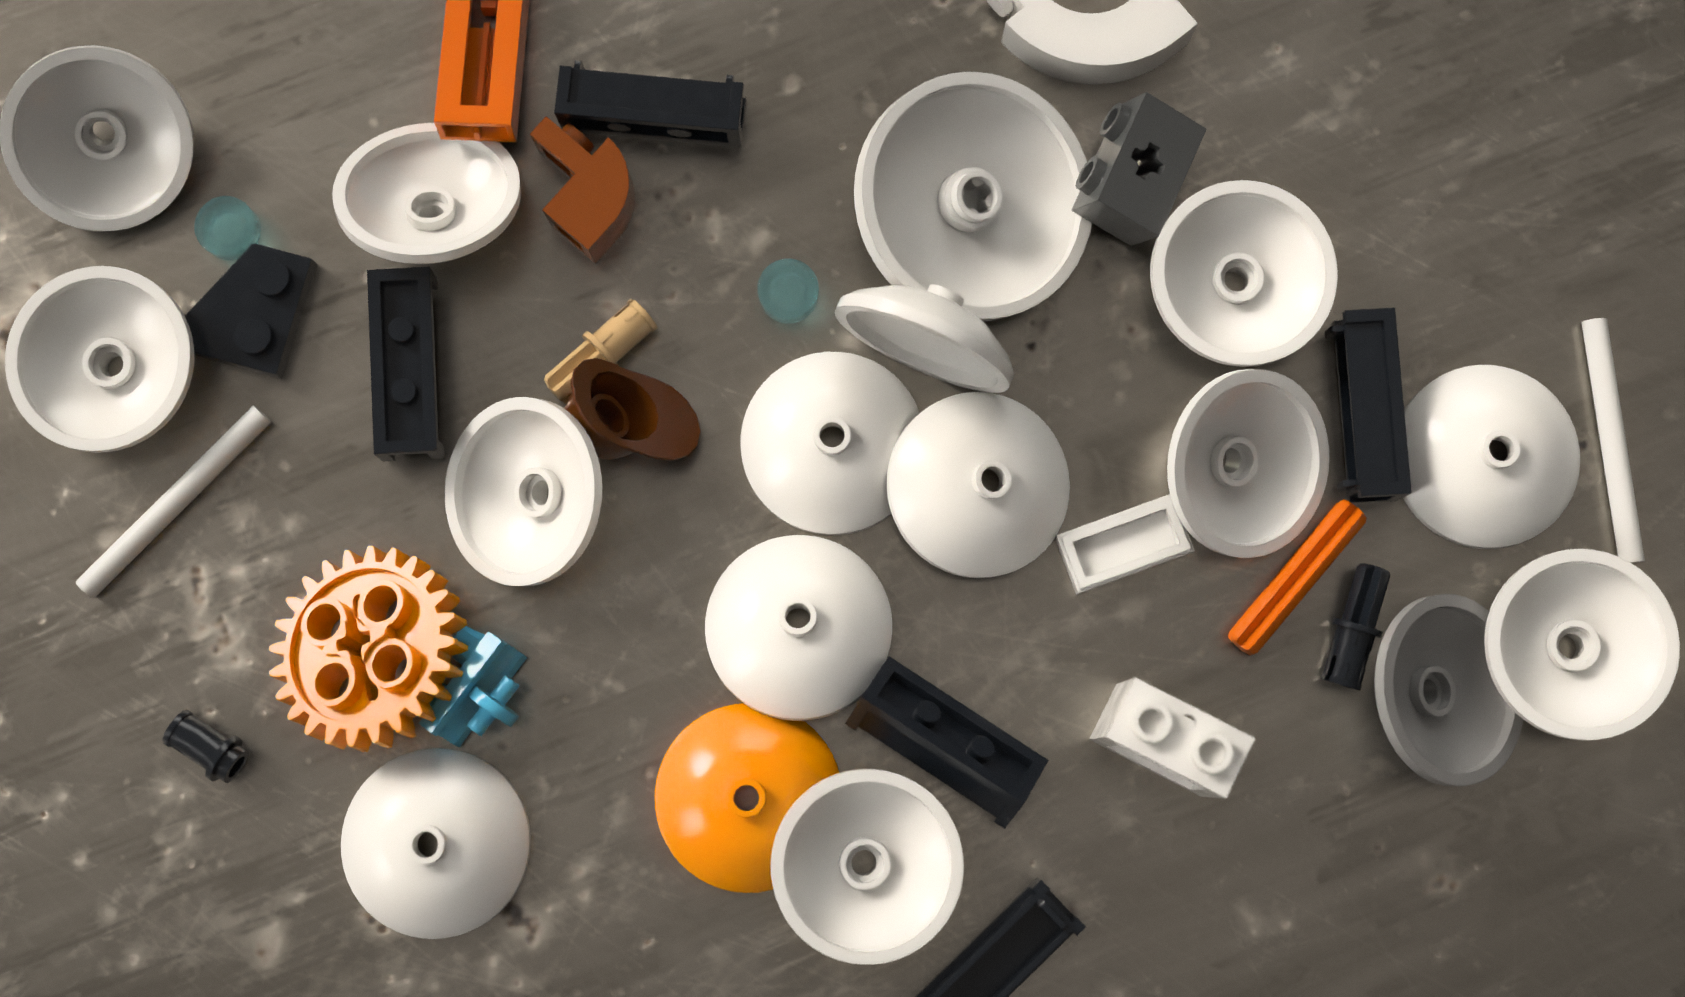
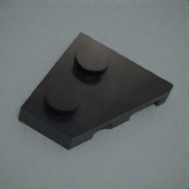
(253, 311)

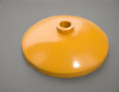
(700, 784)

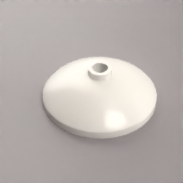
(71, 171)
(425, 195)
(1276, 251)
(928, 334)
(63, 352)
(1271, 467)
(798, 475)
(1457, 481)
(501, 486)
(940, 492)
(1621, 638)
(808, 668)
(479, 837)
(896, 902)

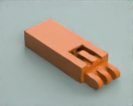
(481, 72)

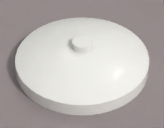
(973, 193)

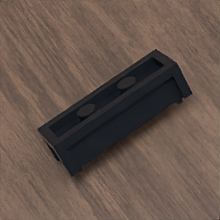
(651, 106)
(403, 362)
(1371, 406)
(948, 740)
(1008, 947)

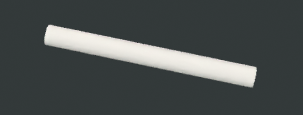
(1613, 440)
(173, 502)

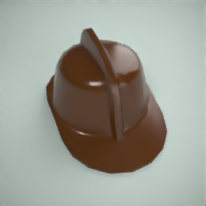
(631, 413)

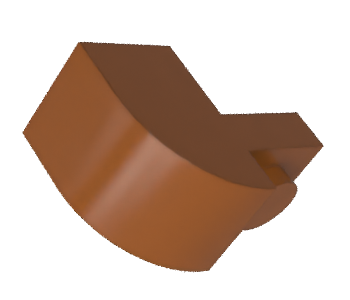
(599, 196)

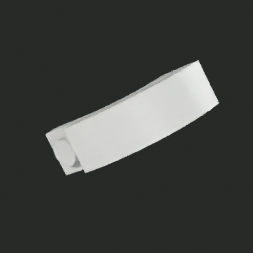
(1096, 45)

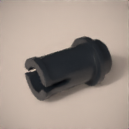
(205, 746)

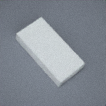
(1123, 544)

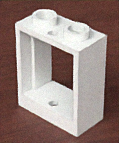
(1155, 734)

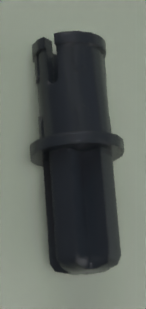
(1356, 629)

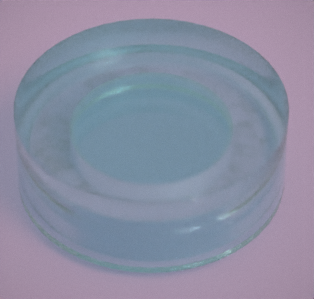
(227, 227)
(788, 290)

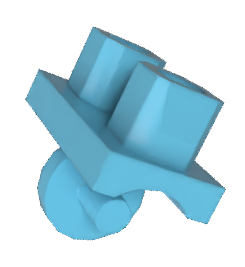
(481, 690)

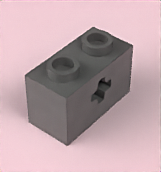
(1137, 168)

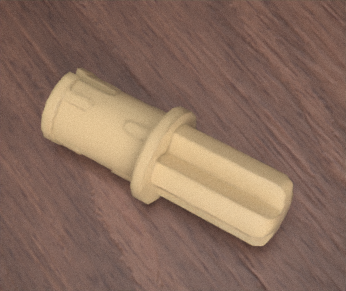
(607, 343)

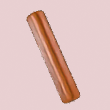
(1297, 577)

